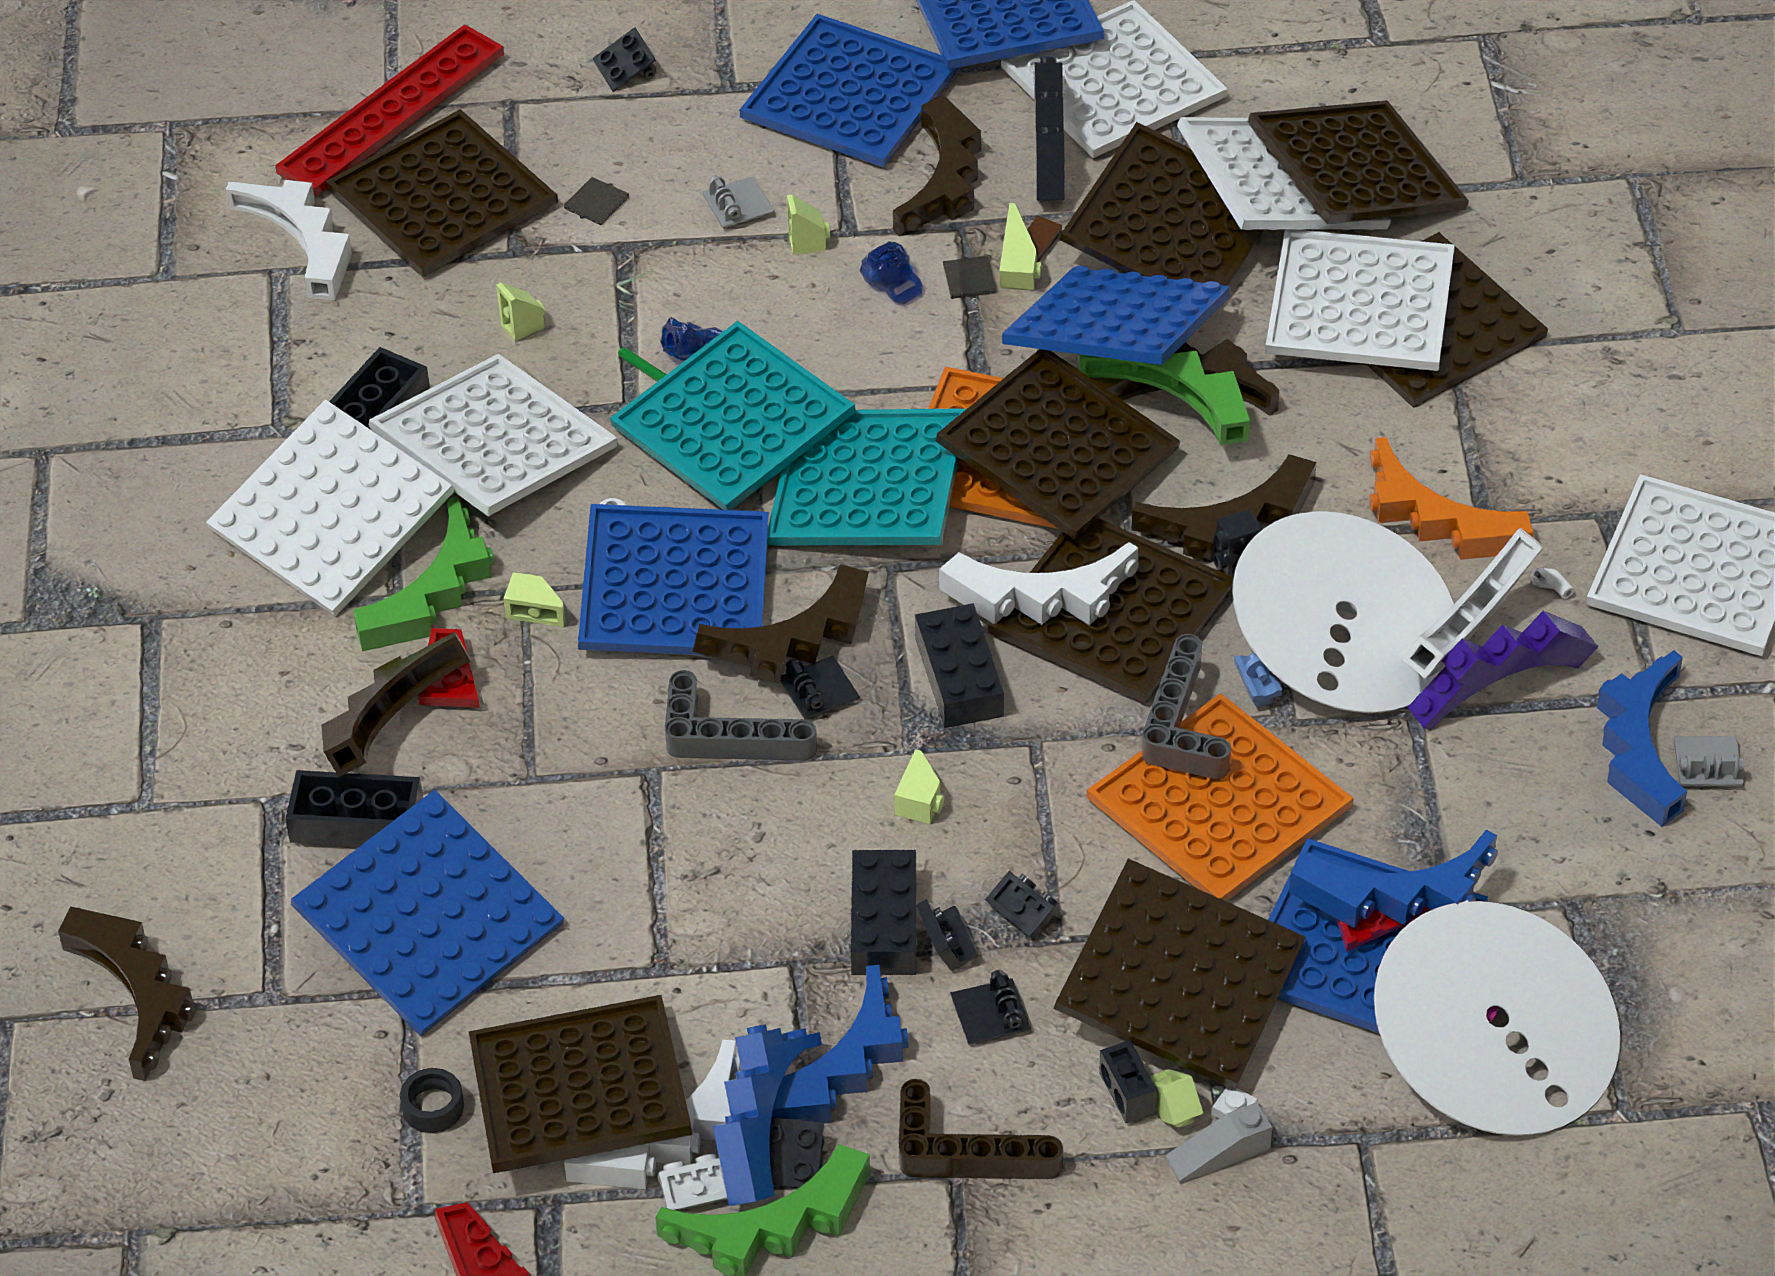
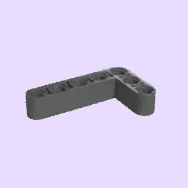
(730, 737)
(1163, 739)

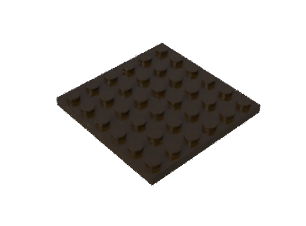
(1357, 161)
(442, 192)
(1159, 215)
(1479, 331)
(1058, 442)
(1145, 614)
(1180, 973)
(579, 1084)

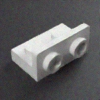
(692, 1184)

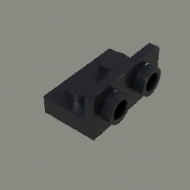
(1022, 905)
(948, 934)

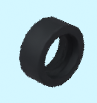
(435, 1120)

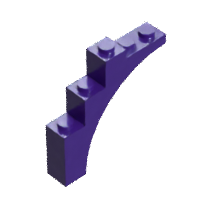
(1507, 652)

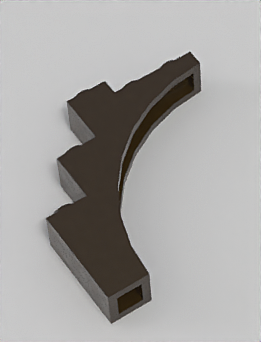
(949, 187)
(1220, 359)
(1195, 526)
(798, 637)
(396, 683)
(121, 949)

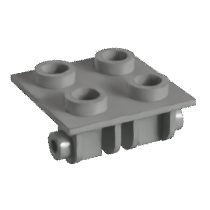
(736, 201)
(1708, 761)

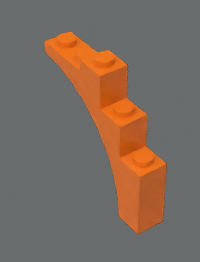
(1435, 517)

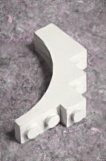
(311, 226)
(1038, 595)
(1474, 605)
(634, 1164)

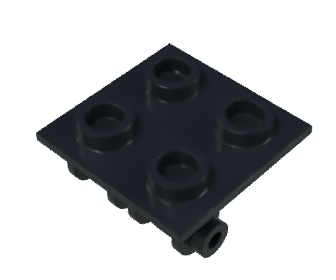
(625, 60)
(817, 686)
(990, 1009)
(794, 1150)

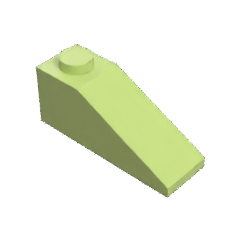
(1019, 256)

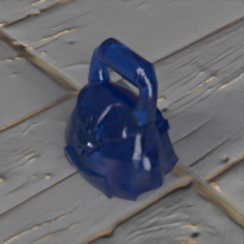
(890, 268)
(684, 339)

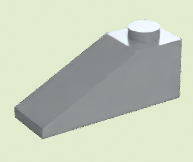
(1222, 1144)

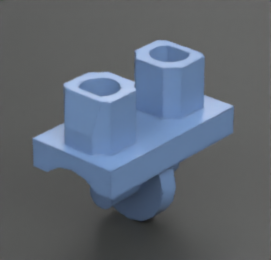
(1258, 680)

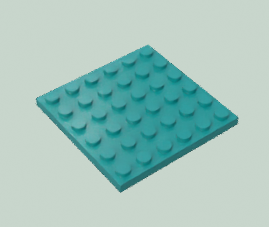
(732, 415)
(869, 483)

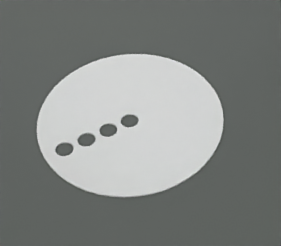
(1289, 598)
(1436, 1029)

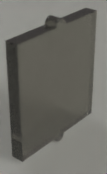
(596, 201)
(969, 277)

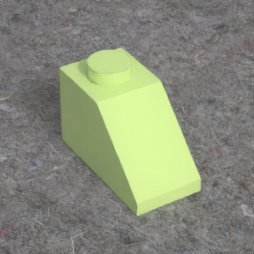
(805, 227)
(519, 311)
(533, 600)
(918, 791)
(1176, 1098)

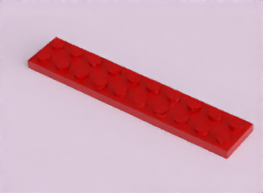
(391, 108)

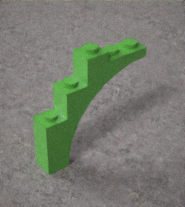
(1211, 395)
(439, 588)
(778, 1226)

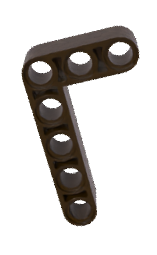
(965, 1148)

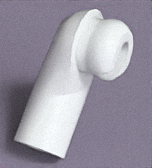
(1551, 579)

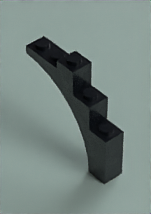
(1049, 129)

